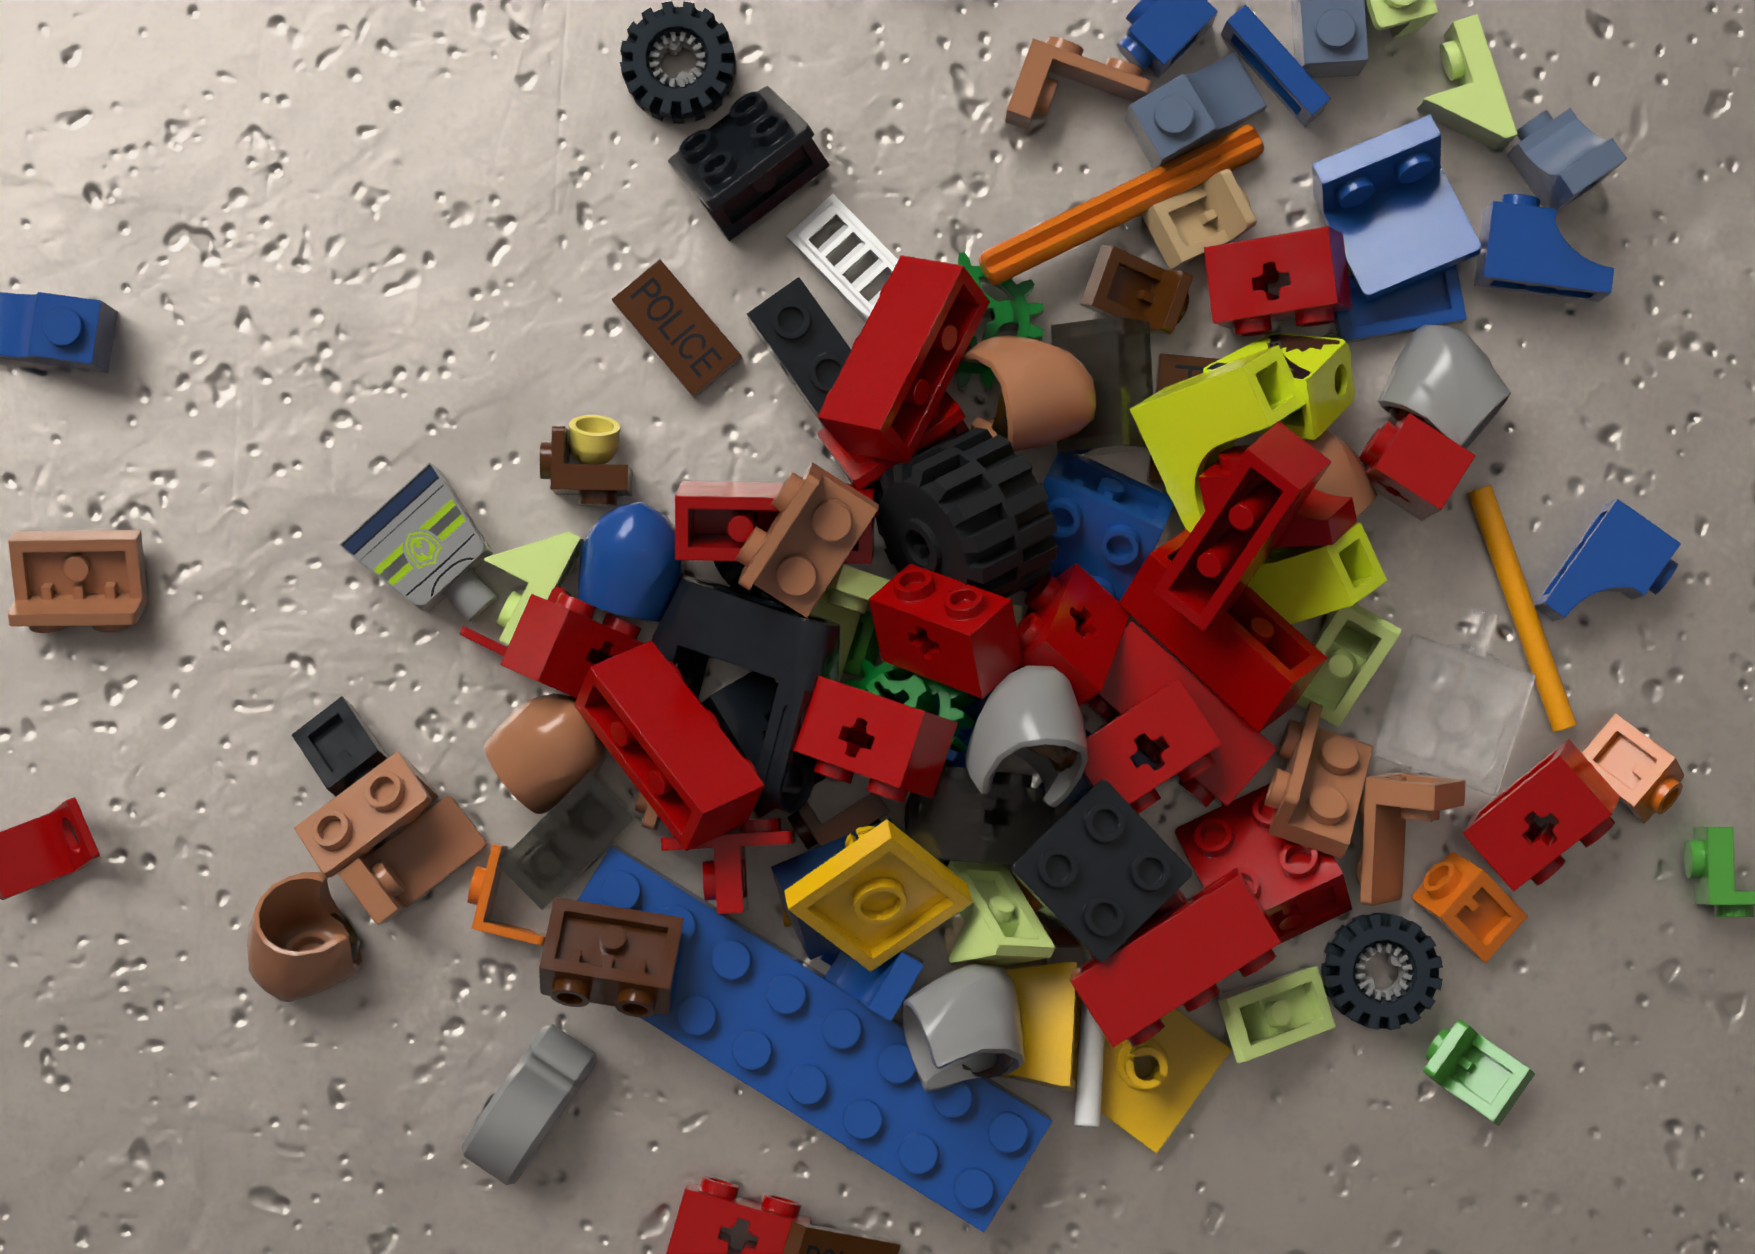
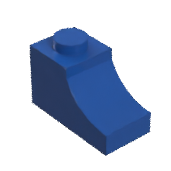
(1529, 255)
(57, 330)
(1614, 554)
(879, 989)

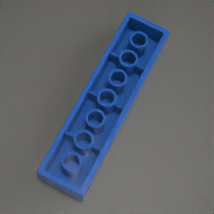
(826, 1053)

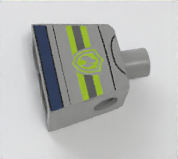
(426, 546)

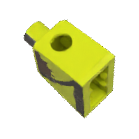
(1320, 371)

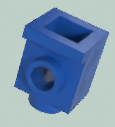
(1164, 31)

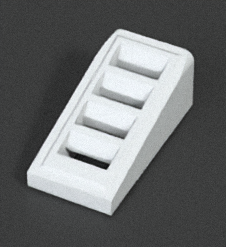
(834, 275)

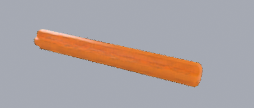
(1119, 205)

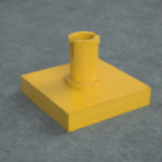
(878, 895)
(1159, 1080)

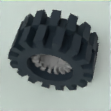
(670, 32)
(1406, 948)

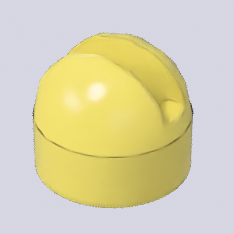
(593, 438)

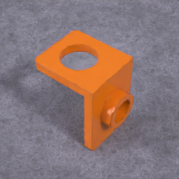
(483, 894)

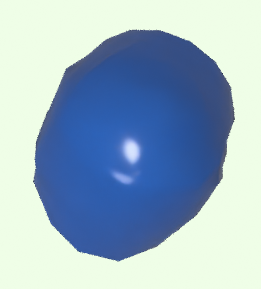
(630, 563)

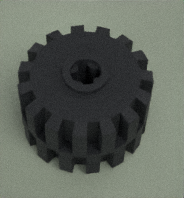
(968, 514)

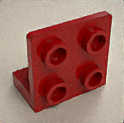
(1289, 880)

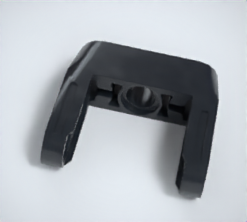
(766, 639)

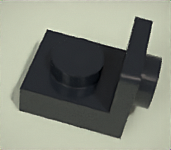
(339, 746)

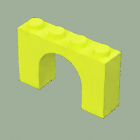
(1205, 415)

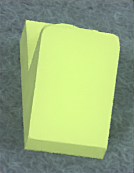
(1479, 103)
(541, 566)
(1355, 648)
(999, 922)
(1276, 1013)

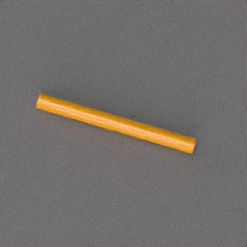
(1522, 608)

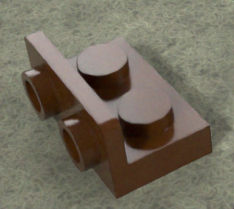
(610, 957)

